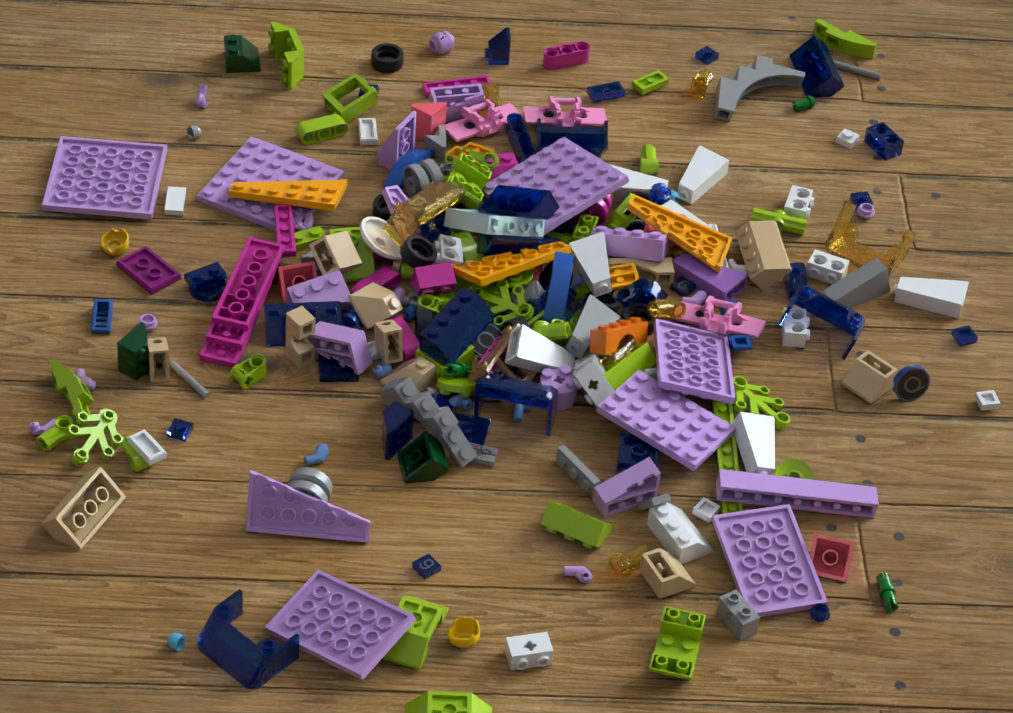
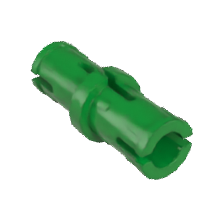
(458, 369)
(887, 592)

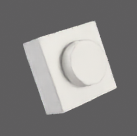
(847, 138)
(987, 400)
(706, 509)

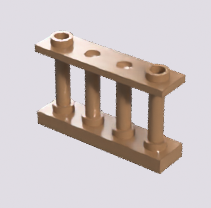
(493, 358)

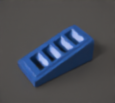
(102, 304)

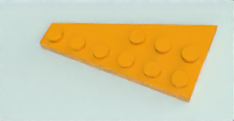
(305, 193)
(692, 236)
(502, 265)

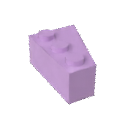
(456, 98)
(321, 289)
(627, 488)

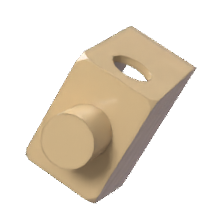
(389, 334)
(158, 353)

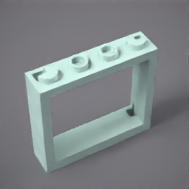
(493, 224)

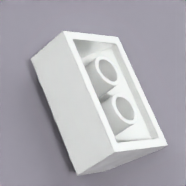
(677, 533)

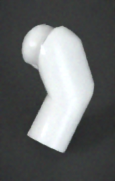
(733, 265)

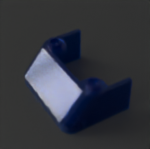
(589, 138)
(828, 310)
(518, 392)
(238, 655)

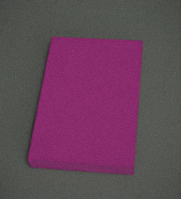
(148, 270)

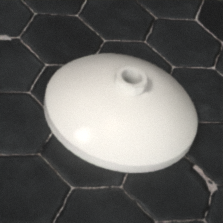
(377, 239)

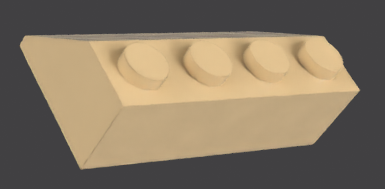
(763, 252)
(84, 509)

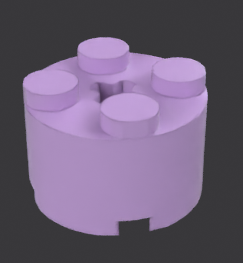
(561, 379)

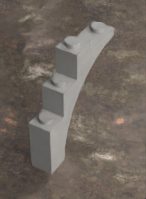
(761, 75)
(436, 419)

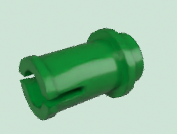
(807, 102)

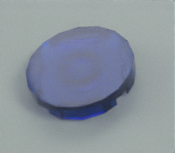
(210, 292)

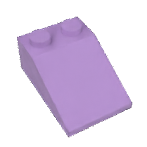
(399, 142)

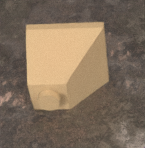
(374, 304)
(418, 369)

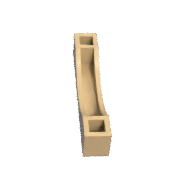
(659, 271)

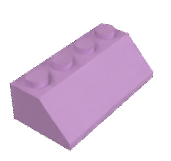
(634, 243)

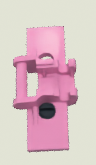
(554, 116)
(479, 126)
(707, 320)

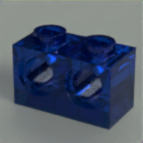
(884, 141)
(434, 227)

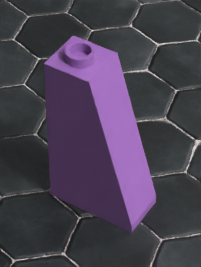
(720, 285)

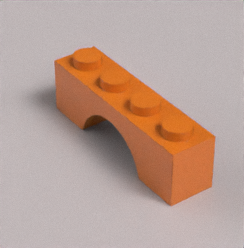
(606, 338)

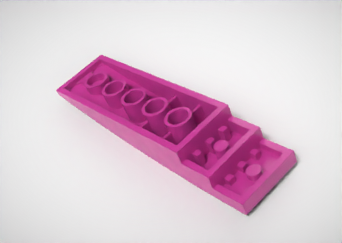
(241, 302)

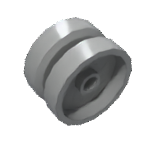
(419, 175)
(311, 482)

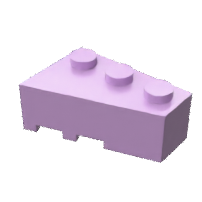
(343, 344)

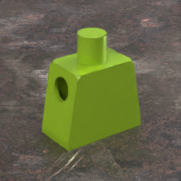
(619, 219)

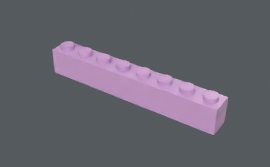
(798, 492)

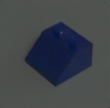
(396, 428)

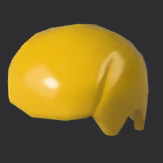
(115, 242)
(464, 632)

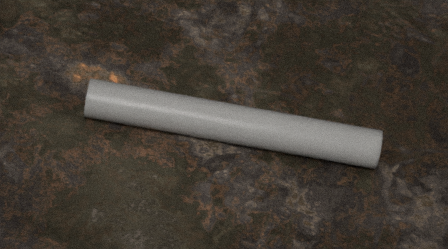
(858, 70)
(189, 379)

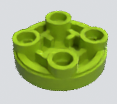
(456, 384)

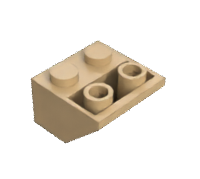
(335, 253)
(870, 377)
(664, 573)

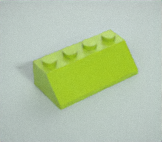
(637, 359)

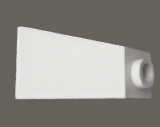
(702, 174)
(637, 183)
(592, 262)
(932, 294)
(535, 352)
(756, 442)

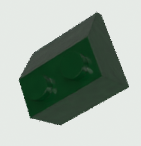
(240, 55)
(133, 353)
(423, 459)

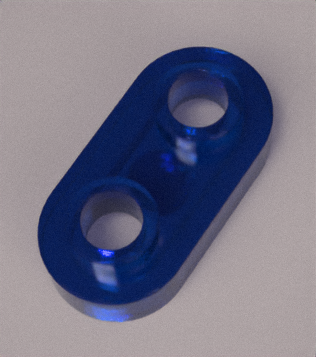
(634, 291)

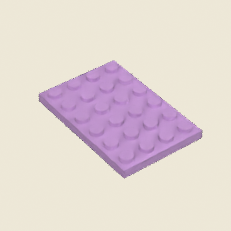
(693, 361)
(666, 420)
(769, 560)
(341, 624)

